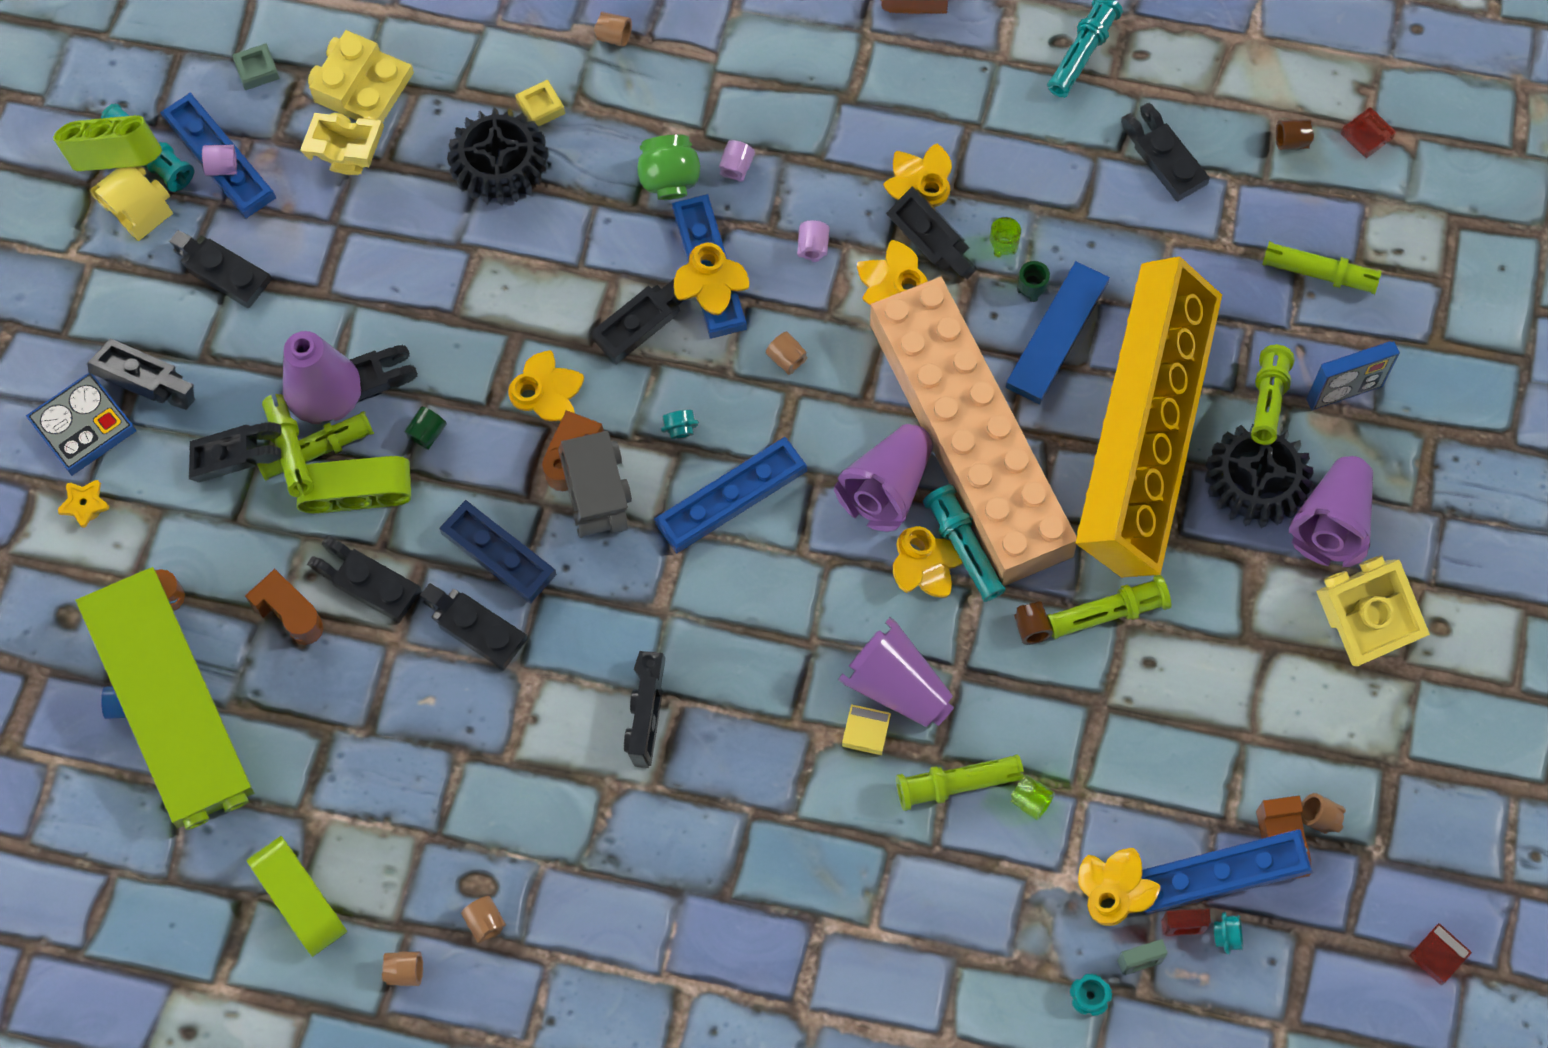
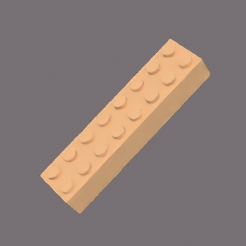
(972, 431)

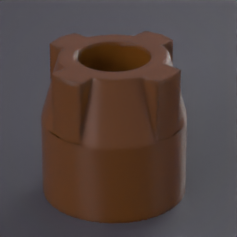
(1294, 134)
(1033, 623)

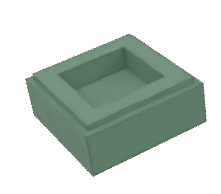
(255, 66)
(1142, 957)

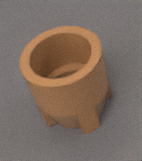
(613, 29)
(786, 352)
(1322, 814)
(483, 919)
(403, 968)

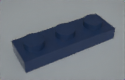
(498, 551)

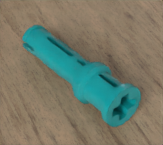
(1091, 33)
(166, 164)
(959, 524)

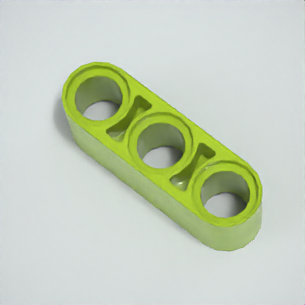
(107, 143)
(357, 485)
(296, 896)

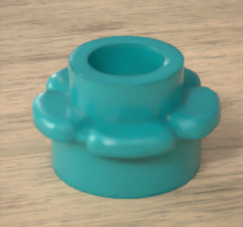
(679, 424)
(1228, 933)
(1094, 984)

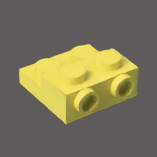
(358, 78)
(1372, 609)

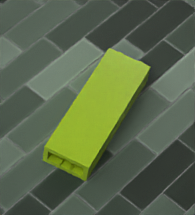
(165, 699)

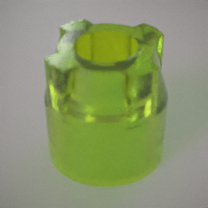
(1005, 228)
(1032, 797)

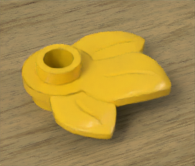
(921, 174)
(889, 275)
(710, 284)
(551, 386)
(925, 567)
(1116, 879)

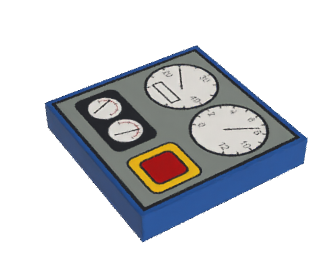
(1352, 375)
(81, 423)

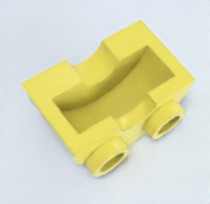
(342, 143)
(133, 200)

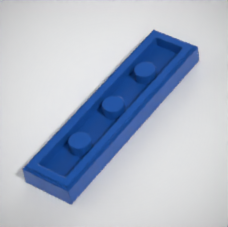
(197, 129)
(698, 226)
(1057, 332)
(730, 495)
(1229, 870)

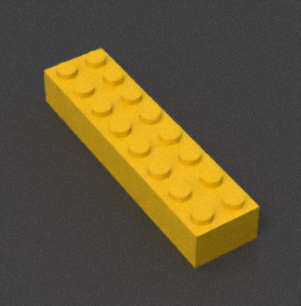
(1149, 419)

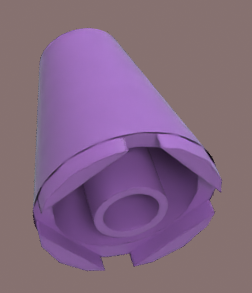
(318, 379)
(886, 478)
(1337, 515)
(899, 677)

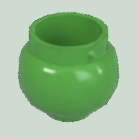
(668, 166)

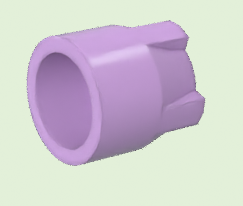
(219, 160)
(736, 160)
(813, 240)

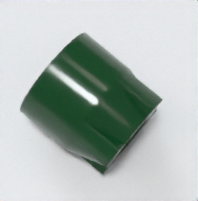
(1033, 272)
(425, 427)

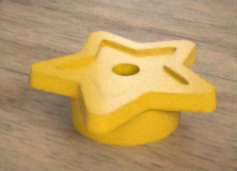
(86, 512)

